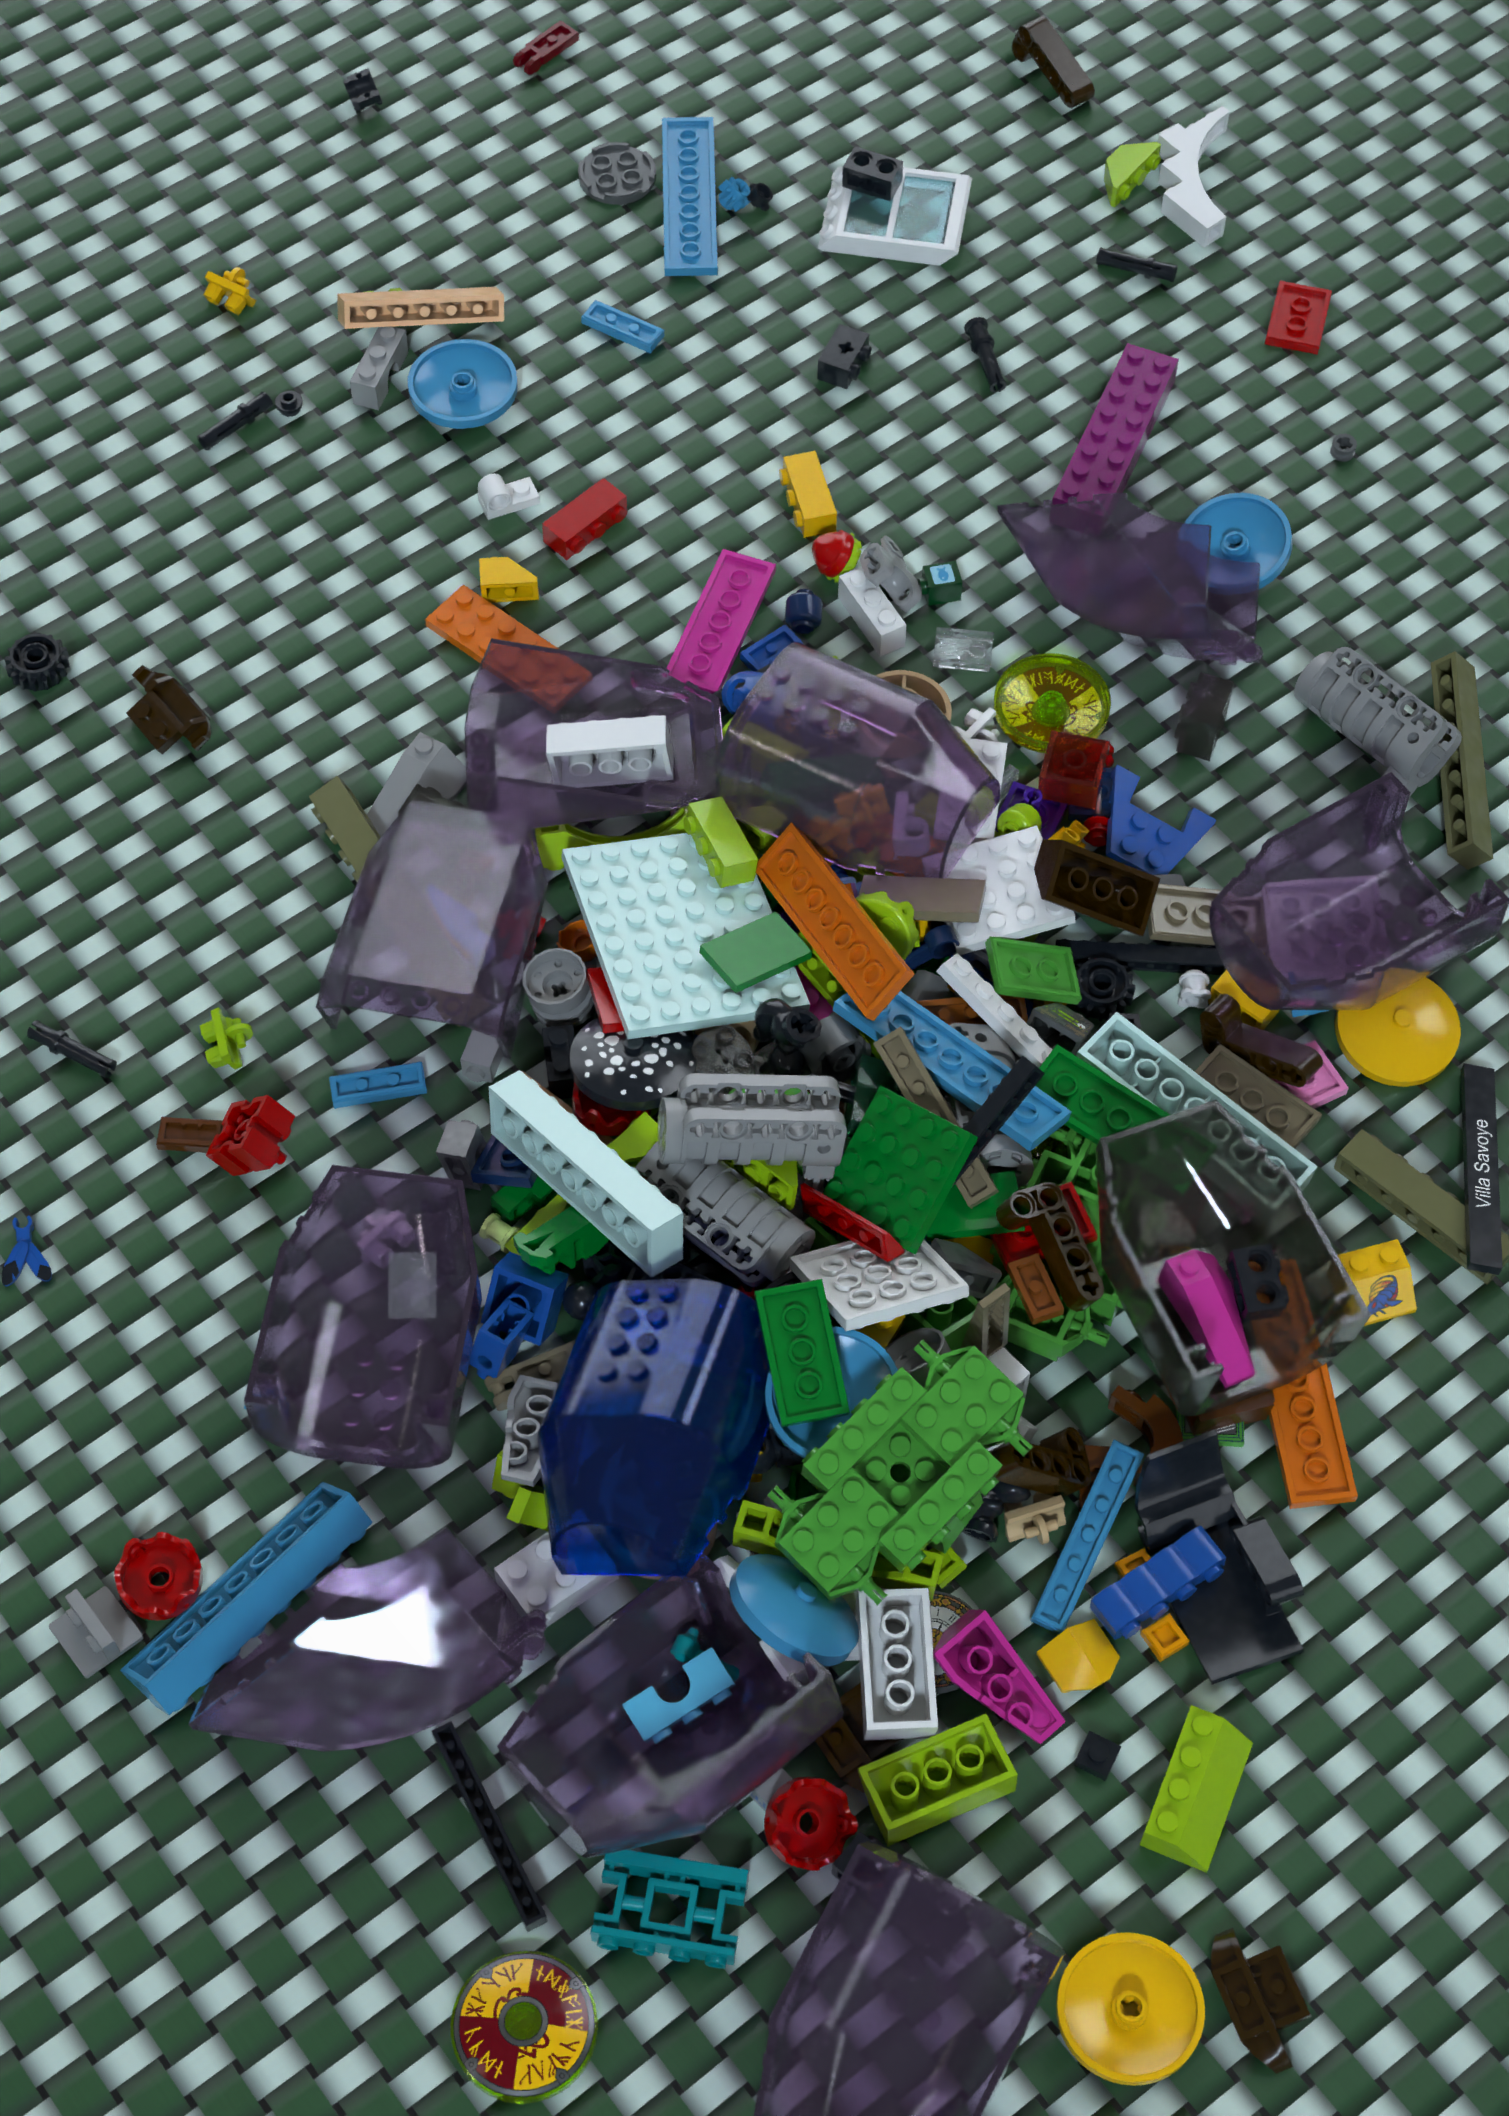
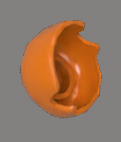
(577, 939)

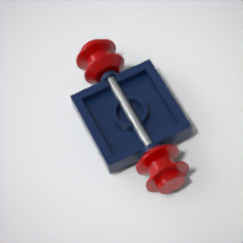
(1096, 819)

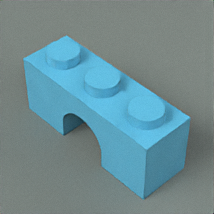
(707, 1683)

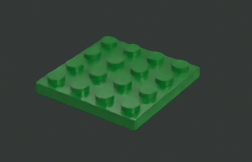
(900, 1167)

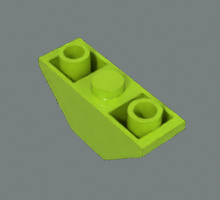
(1128, 168)
(774, 1180)

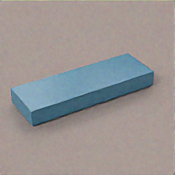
(622, 326)
(377, 1085)

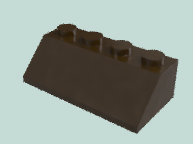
(1095, 885)

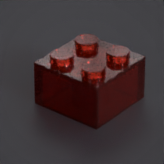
(1073, 769)

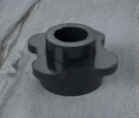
(760, 196)

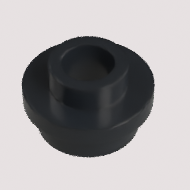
(289, 403)

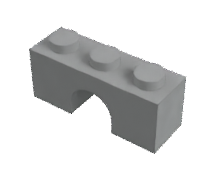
(383, 354)

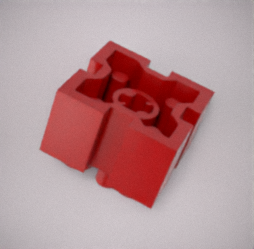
(251, 1136)

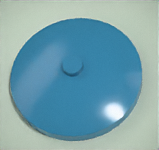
(462, 383)
(1247, 530)
(862, 1368)
(792, 1611)

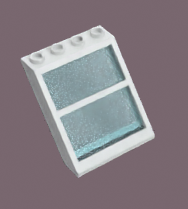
(916, 226)

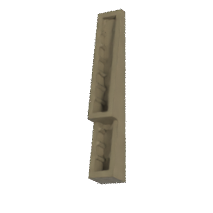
(990, 1322)

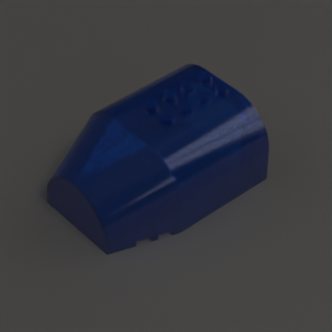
(652, 1426)

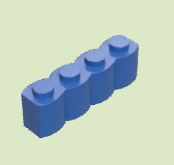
(1157, 1583)

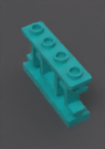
(676, 1878)

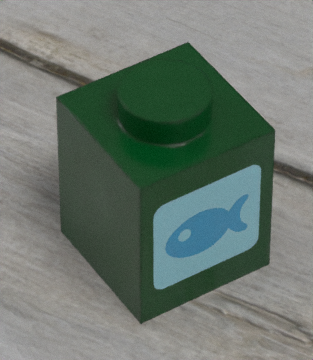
(941, 583)

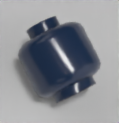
(803, 611)

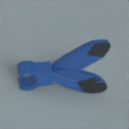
(24, 1252)

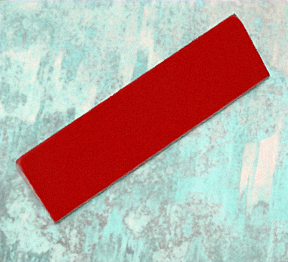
(849, 1224)

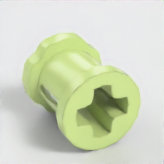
(497, 1231)

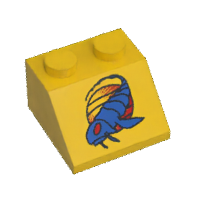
(1382, 1280)

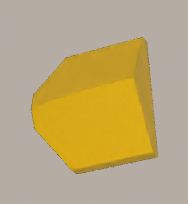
(1079, 1657)

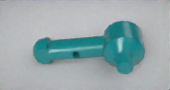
(687, 1647)

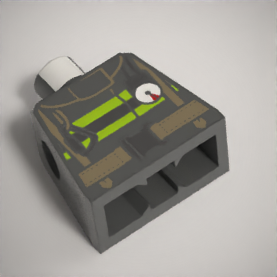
(1060, 1026)

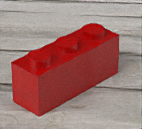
(585, 519)

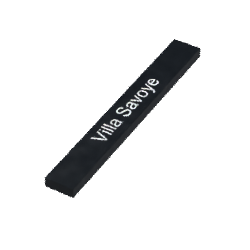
(1481, 1170)

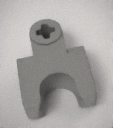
(886, 567)

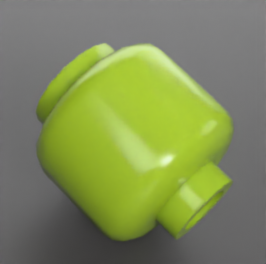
(1018, 818)

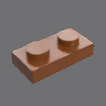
(1035, 1288)

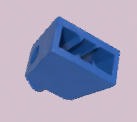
(490, 1352)

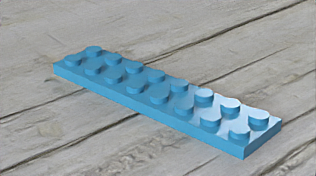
(689, 196)
(959, 1065)

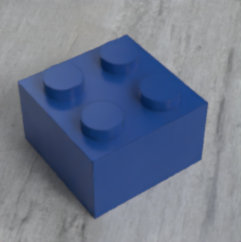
(530, 1289)

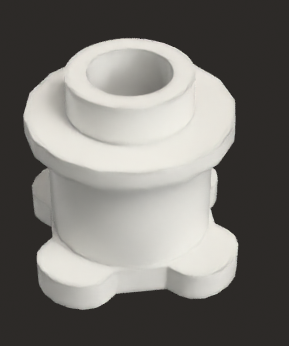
(1194, 989)

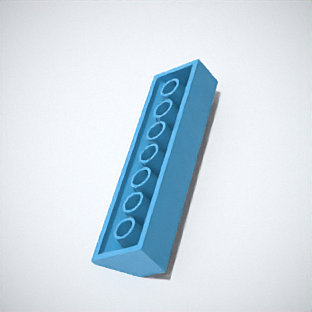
(247, 1597)

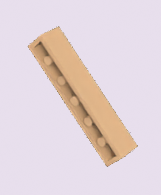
(420, 307)

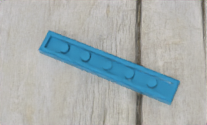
(1087, 1537)

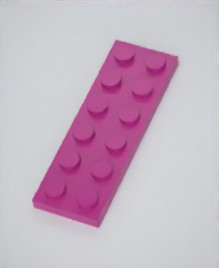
(721, 620)

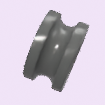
(1343, 454)

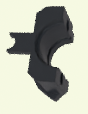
(362, 90)

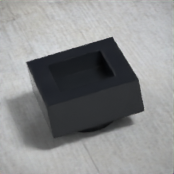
(1097, 1755)

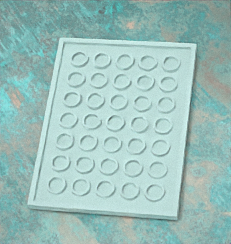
(648, 915)

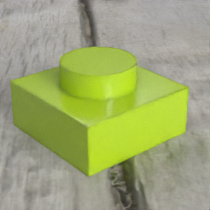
(951, 1566)

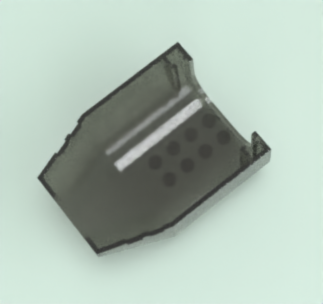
(1212, 1190)

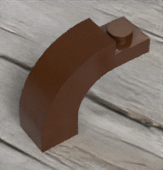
(1151, 1418)

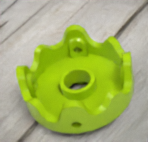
(892, 919)

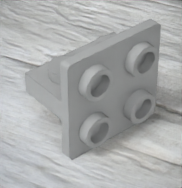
(95, 1630)

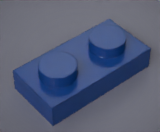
(768, 648)

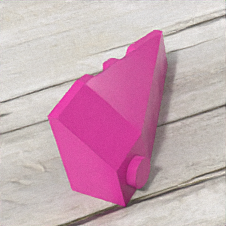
(1209, 1311)
(990, 1670)

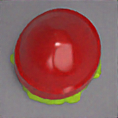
(836, 553)

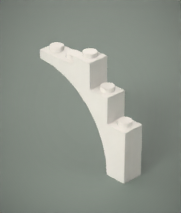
(1185, 197)

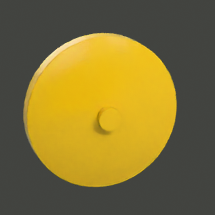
(1403, 1037)
(1130, 2009)

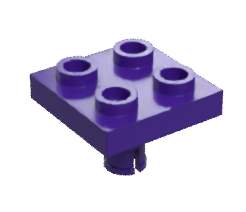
(1049, 811)

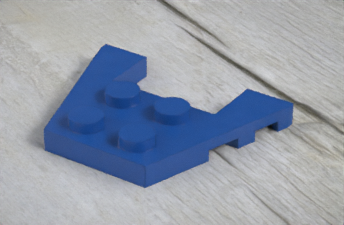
(1143, 839)

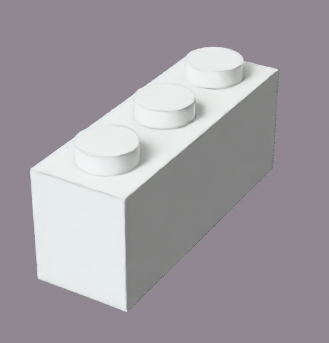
(872, 612)

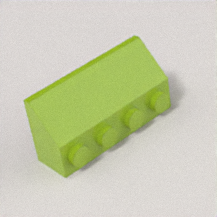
(937, 1779)
(1197, 1790)

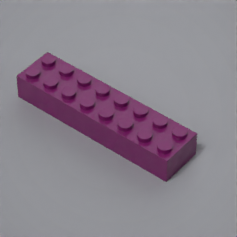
(1119, 425)

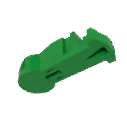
(560, 1239)

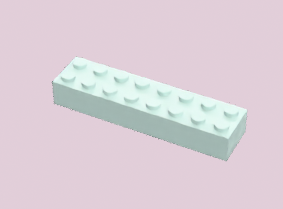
(1165, 1081)
(587, 1173)

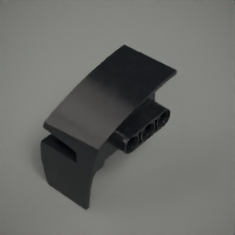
(1238, 1616)

